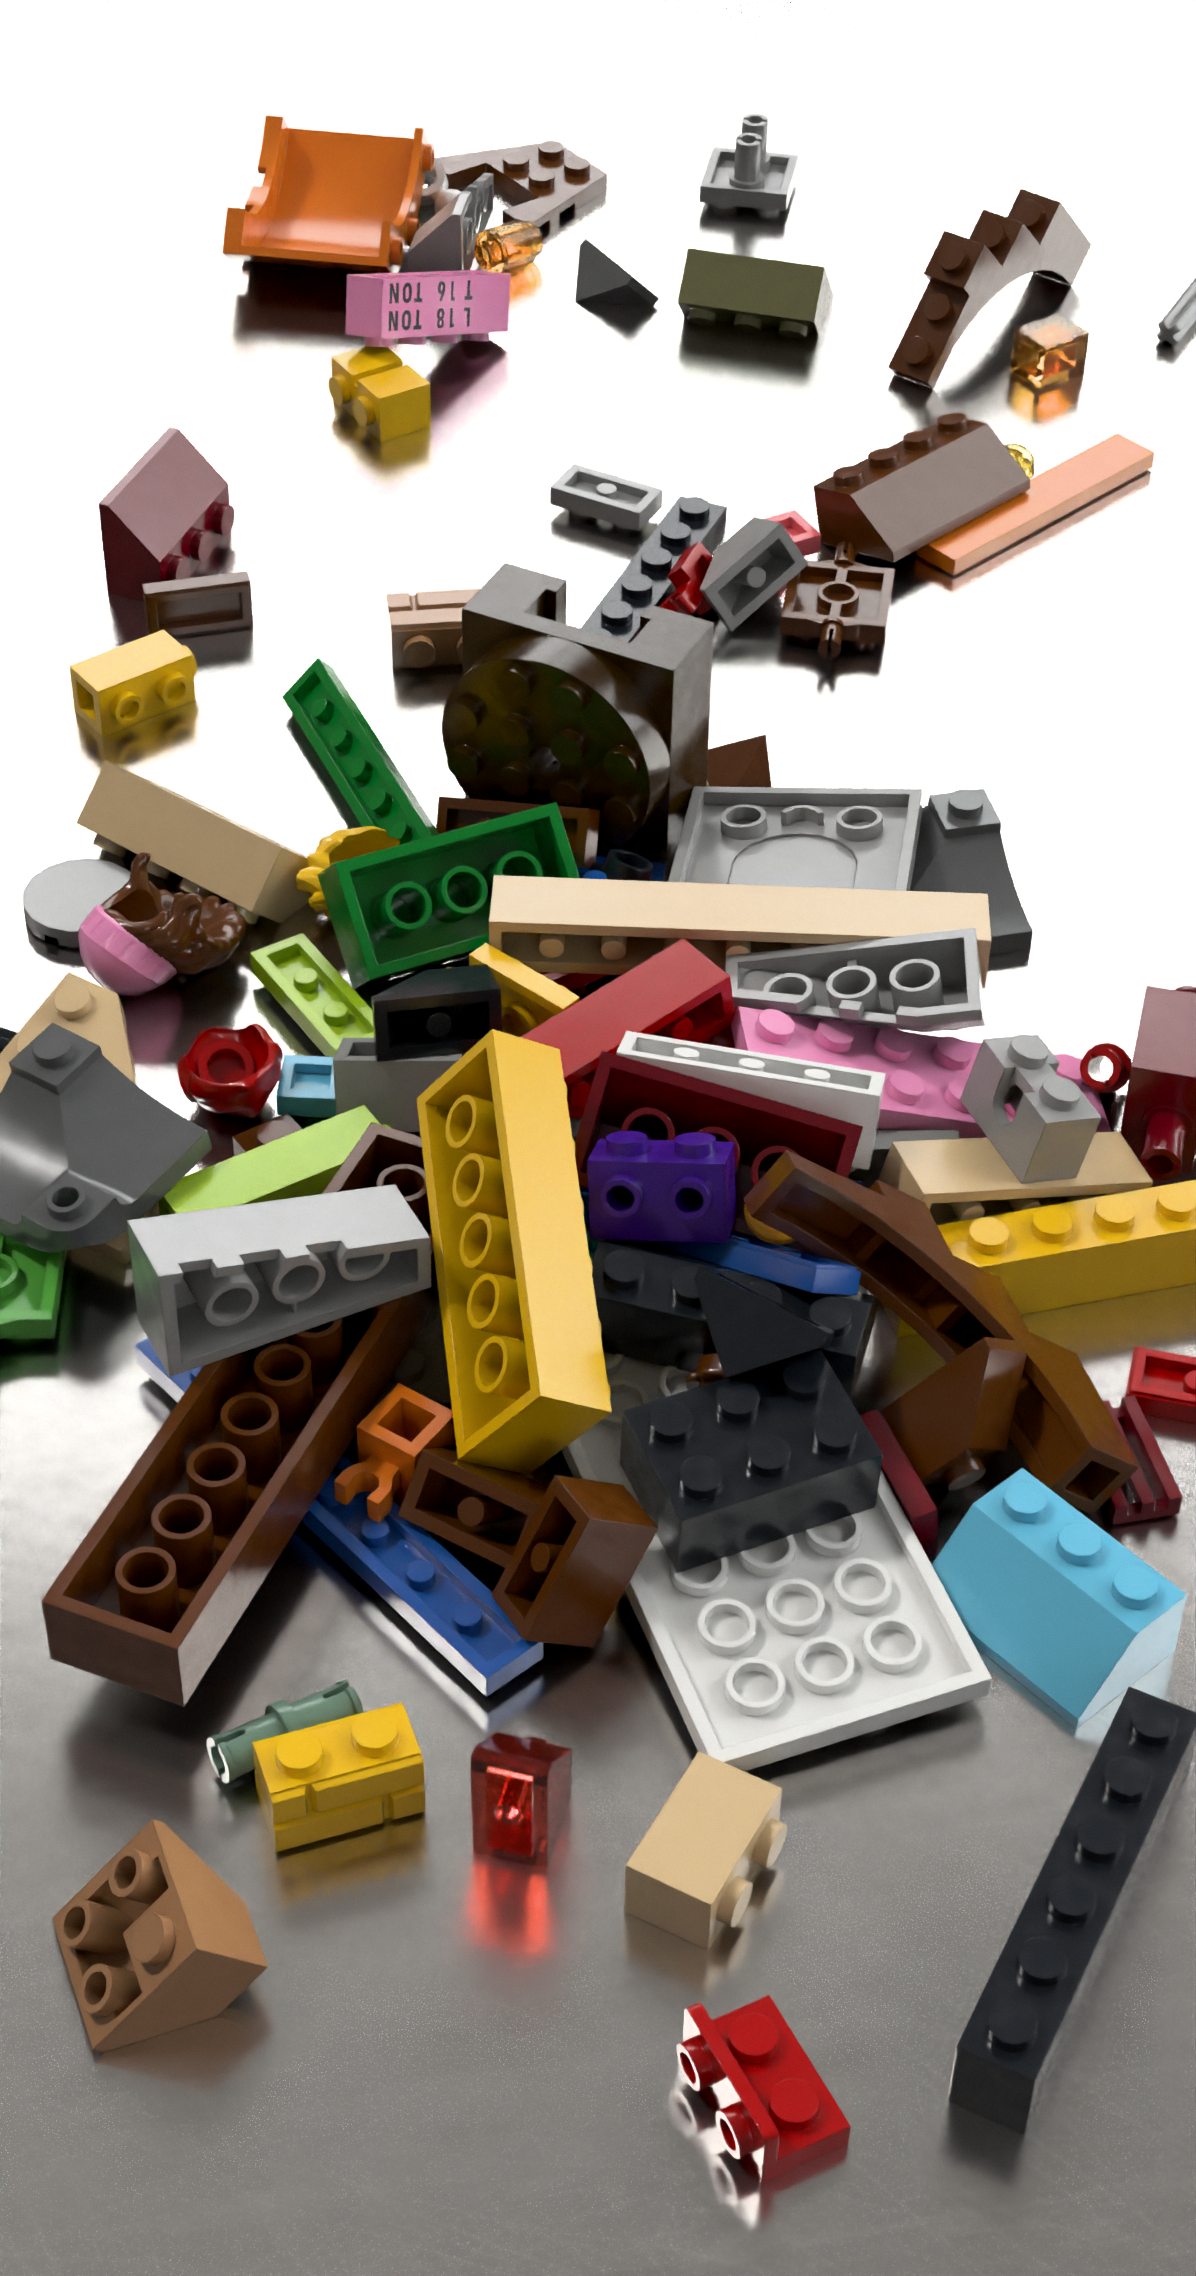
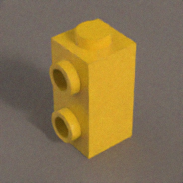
(133, 682)

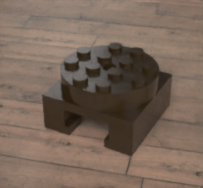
(580, 713)

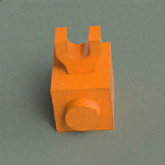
(390, 1448)

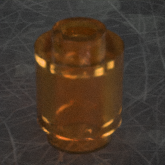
(508, 246)

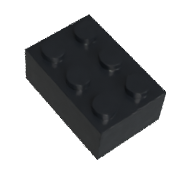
(749, 1459)

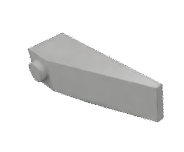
(451, 234)
(885, 982)

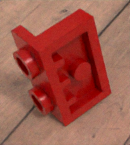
(763, 2087)

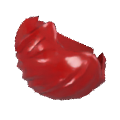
(231, 1070)

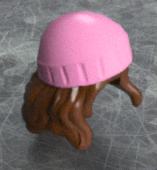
(150, 935)

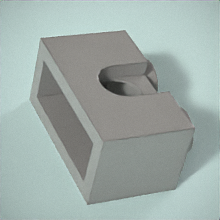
(1052, 1114)

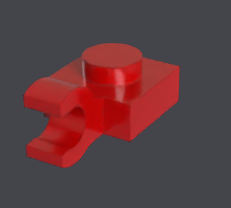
(687, 578)

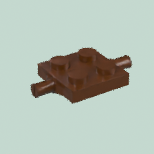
(838, 602)

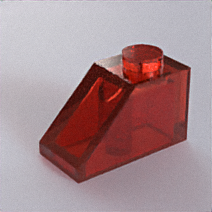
(519, 1797)

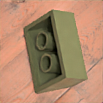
(754, 293)

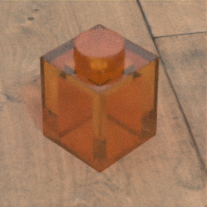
(1049, 351)

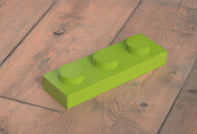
(312, 992)

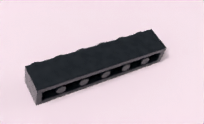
(1073, 1912)

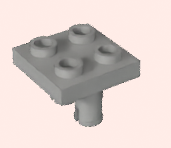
(749, 173)

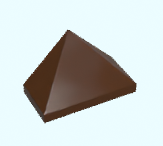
(739, 764)

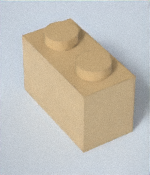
(704, 1850)

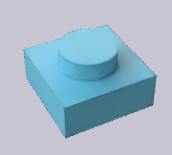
(306, 1087)

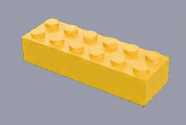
(511, 1255)

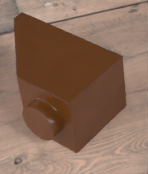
(960, 1413)

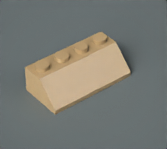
(195, 843)

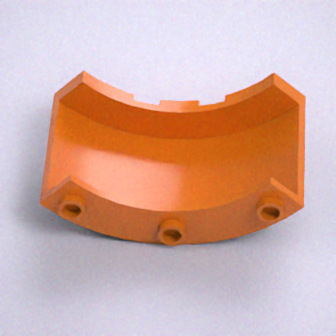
(331, 200)

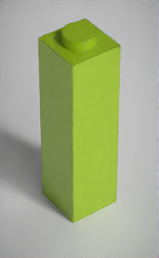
(277, 1170)

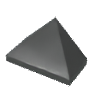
(606, 282)

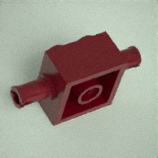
(1162, 1084)

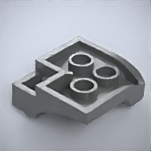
(965, 853)
(83, 1146)

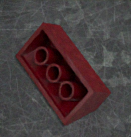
(668, 1104)

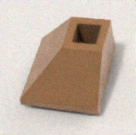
(155, 1942)

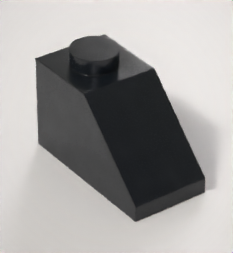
(436, 1013)

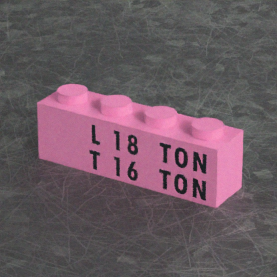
(427, 305)

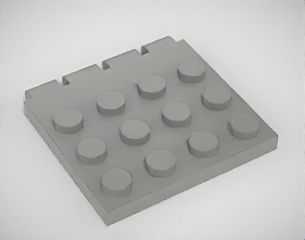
(800, 837)

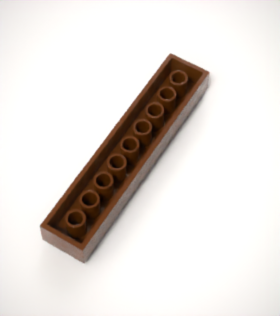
(233, 1476)

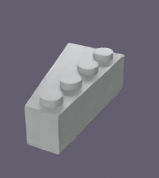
(270, 1270)

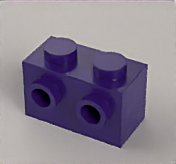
(662, 1188)

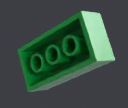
(434, 894)

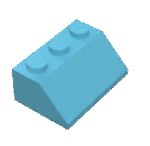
(1057, 1598)

